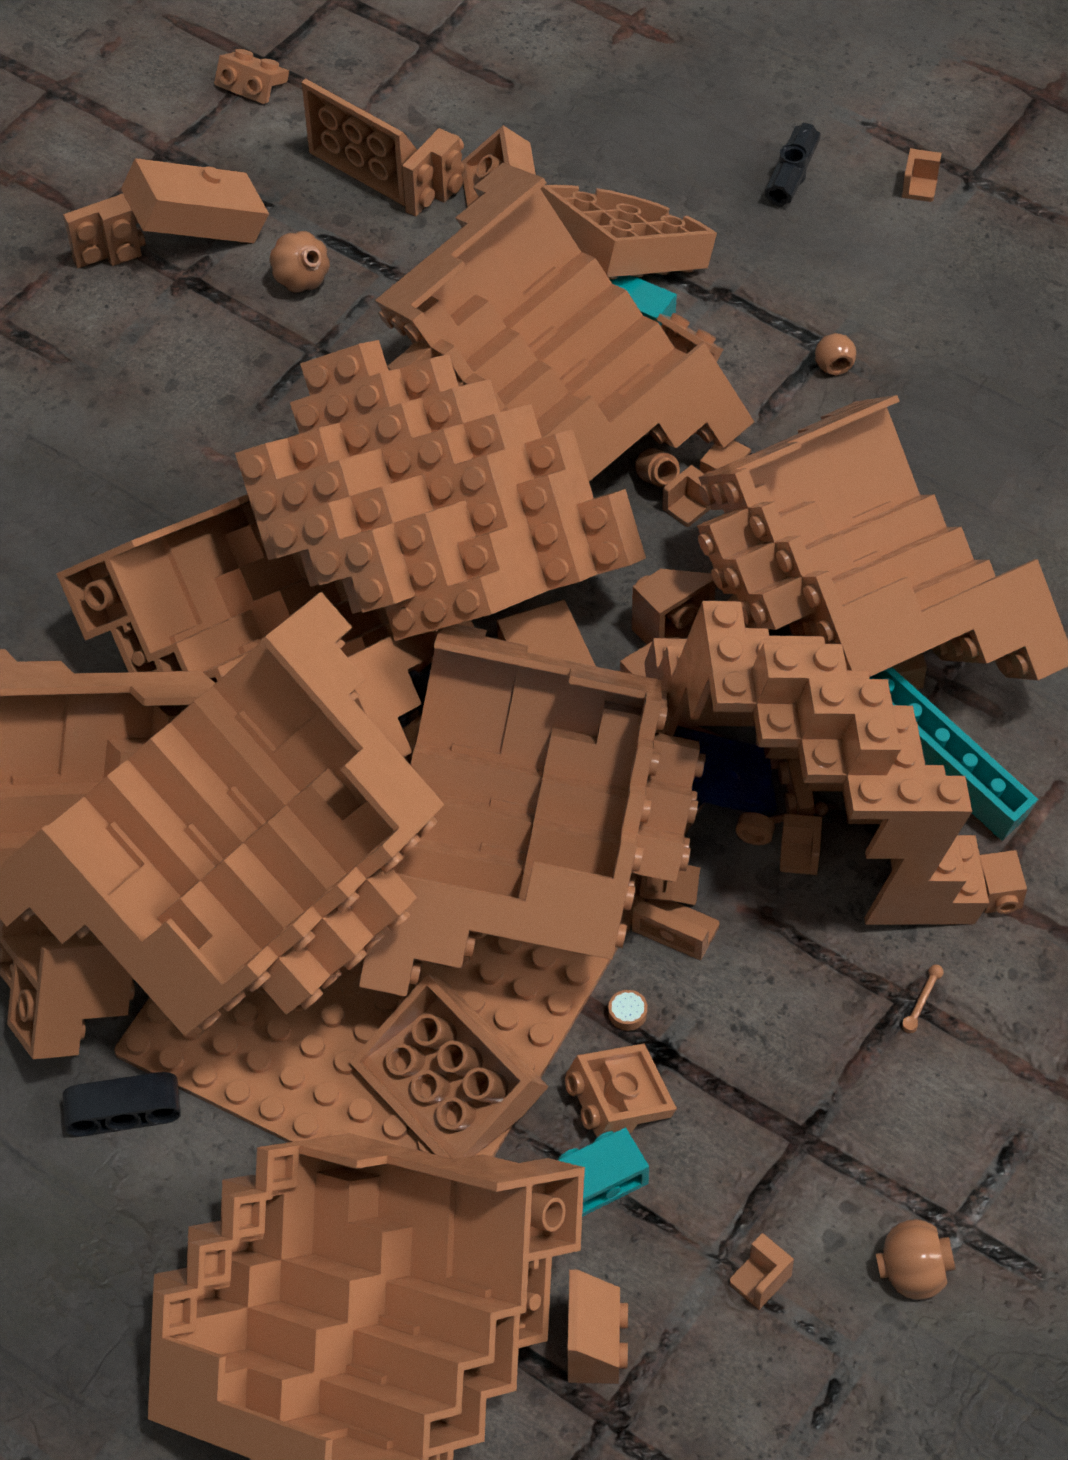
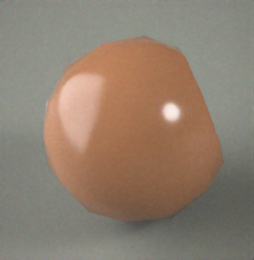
(835, 354)

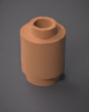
(657, 467)

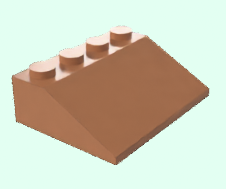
(356, 141)
(447, 1071)

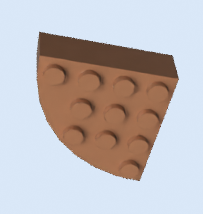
(631, 232)

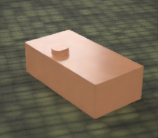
(194, 201)
(547, 632)

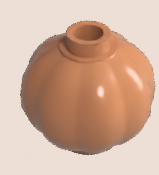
(299, 261)
(916, 1259)

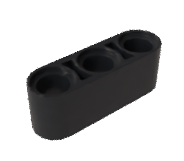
(121, 1104)

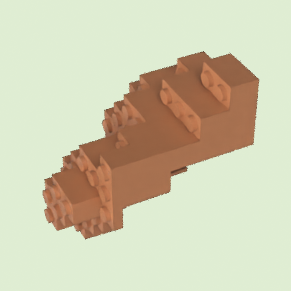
(554, 332)
(429, 494)
(850, 551)
(210, 595)
(845, 742)
(55, 746)
(546, 807)
(239, 836)
(359, 1300)

